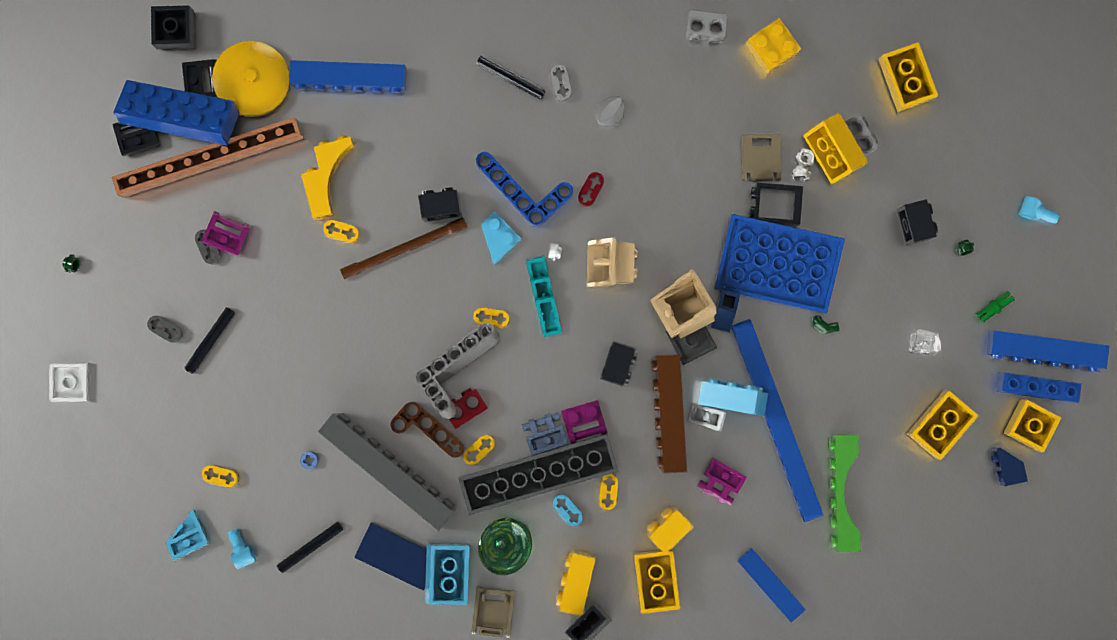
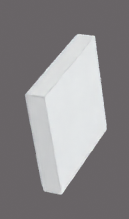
(69, 382)

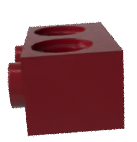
(467, 411)

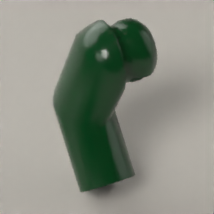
(822, 327)

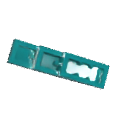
(543, 296)

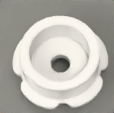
(805, 152)
(801, 173)
(554, 251)

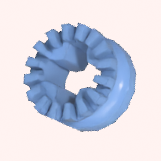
(304, 456)

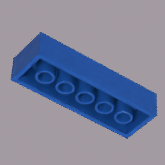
(176, 112)

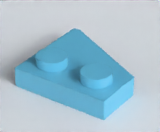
(499, 236)
(187, 538)

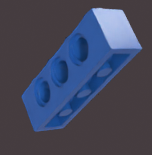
(1038, 387)

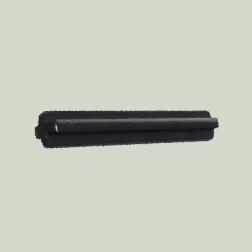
(510, 77)
(209, 340)
(310, 547)

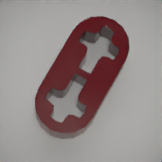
(595, 191)

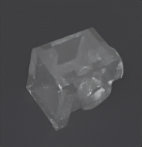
(921, 337)

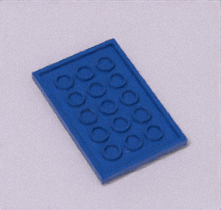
(779, 263)

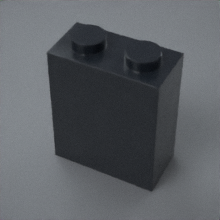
(589, 624)

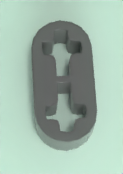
(204, 249)
(162, 332)

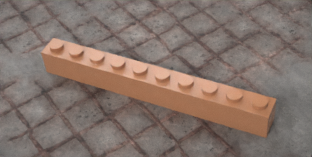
(207, 157)

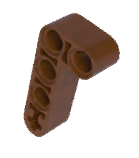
(430, 432)

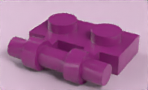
(725, 476)

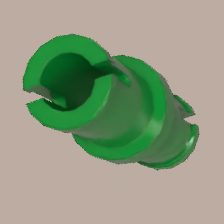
(995, 306)

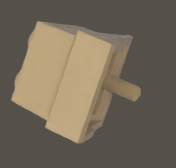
(610, 263)
(684, 306)

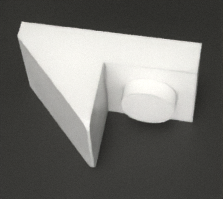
(707, 417)

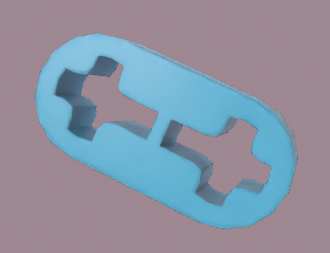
(564, 513)

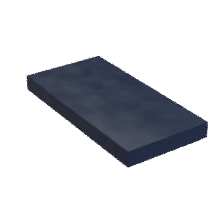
(394, 555)

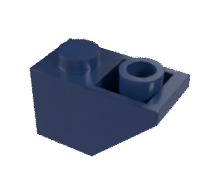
(726, 310)
(1009, 468)

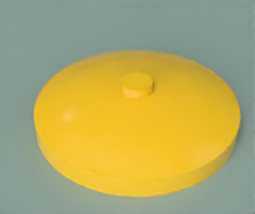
(252, 78)

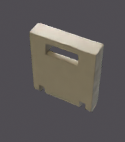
(761, 160)
(492, 614)

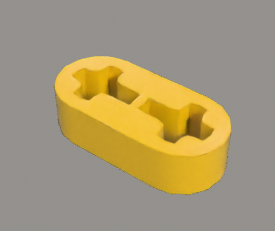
(339, 235)
(491, 312)
(482, 453)
(219, 480)
(613, 492)

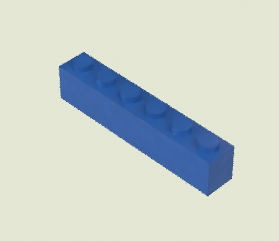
(347, 76)
(1047, 350)

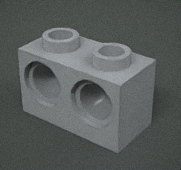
(706, 20)
(863, 133)

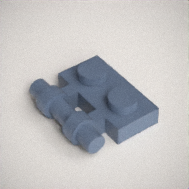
(547, 439)

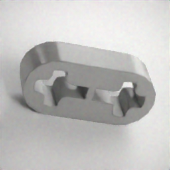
(556, 83)

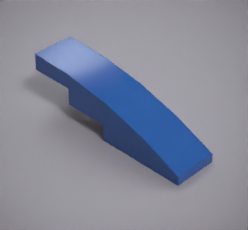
(771, 585)

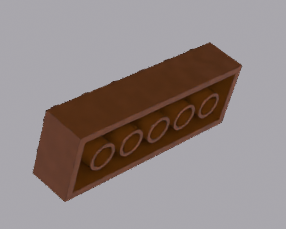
(670, 414)

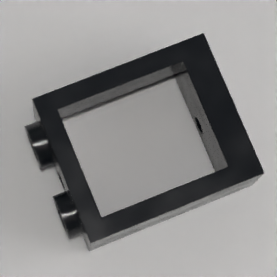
(797, 192)

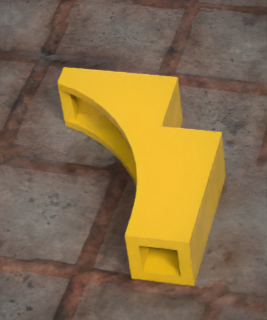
(318, 181)

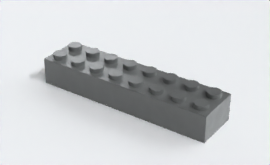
(387, 470)
(538, 474)

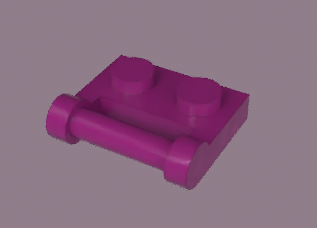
(224, 239)
(581, 415)

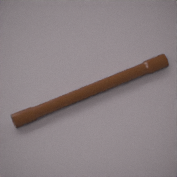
(450, 228)

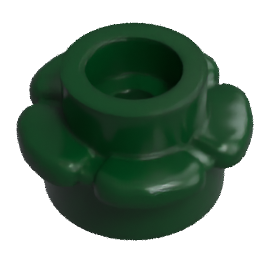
(965, 247)
(71, 263)

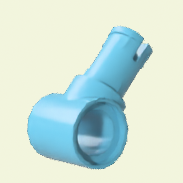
(1033, 209)
(242, 554)

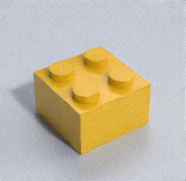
(773, 46)
(1032, 425)

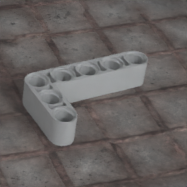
(453, 366)

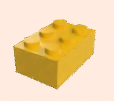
(908, 77)
(835, 148)
(942, 424)
(668, 529)
(656, 581)
(576, 582)

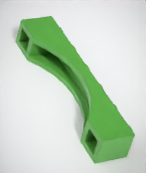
(844, 451)

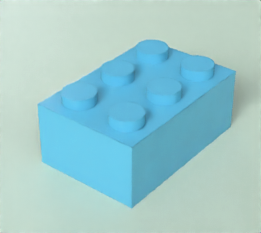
(733, 397)
(447, 574)

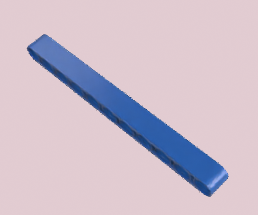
(777, 421)

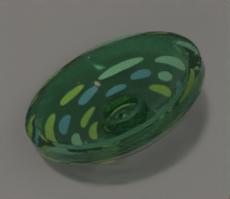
(514, 547)

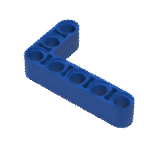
(521, 194)

